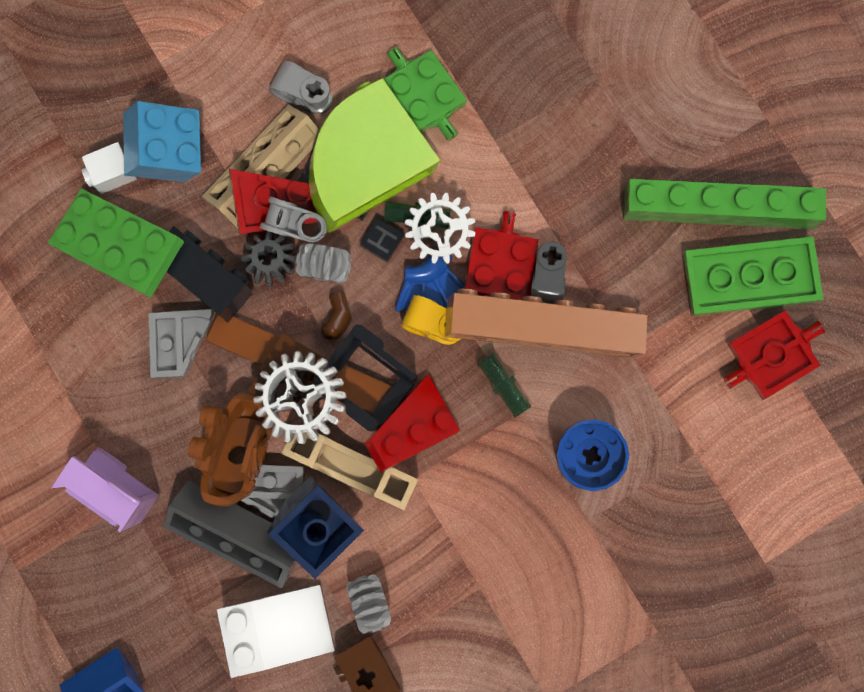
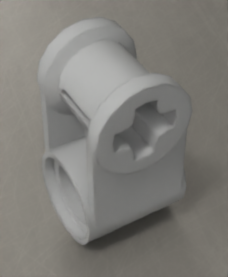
(297, 85)
(291, 220)

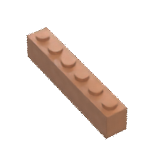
(545, 325)

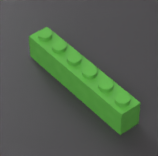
(724, 203)

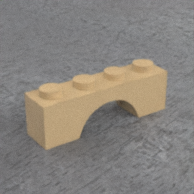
(353, 469)

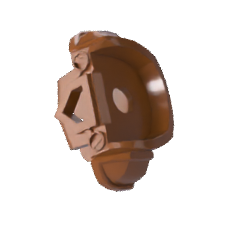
(237, 427)

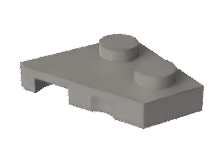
(175, 341)
(274, 487)

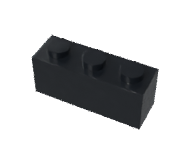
(207, 278)

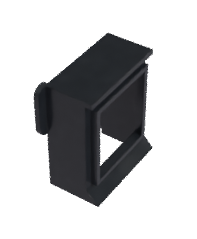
(372, 345)

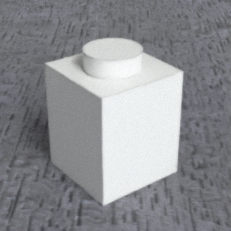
(106, 168)

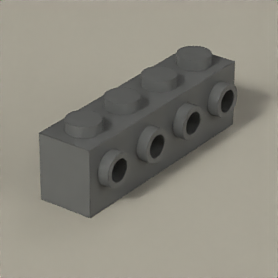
(236, 530)

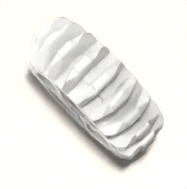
(286, 402)

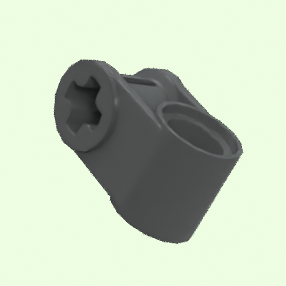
(549, 280)

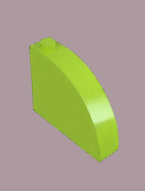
(366, 155)

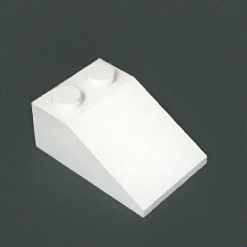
(275, 630)

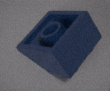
(313, 527)

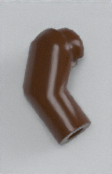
(339, 319)

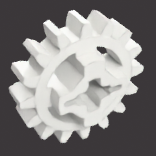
(425, 231)

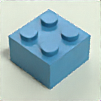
(161, 142)

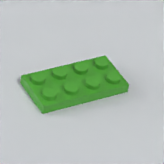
(116, 242)
(752, 276)

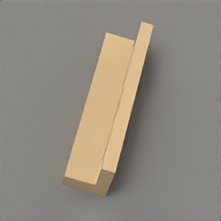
(286, 151)

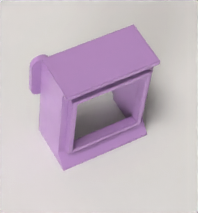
(107, 489)

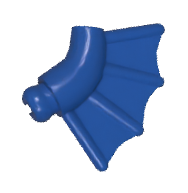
(429, 281)

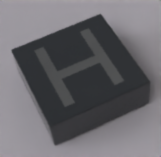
(382, 240)

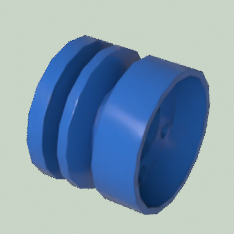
(610, 448)

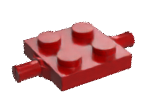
(501, 261)
(774, 355)

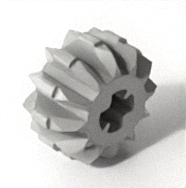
(323, 263)
(368, 603)

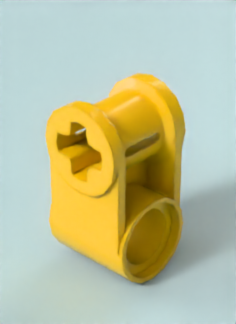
(427, 320)

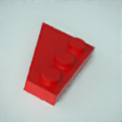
(252, 194)
(413, 427)

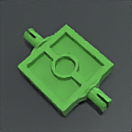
(425, 91)

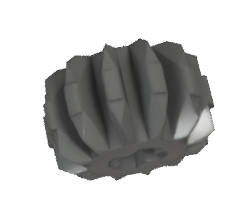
(260, 251)

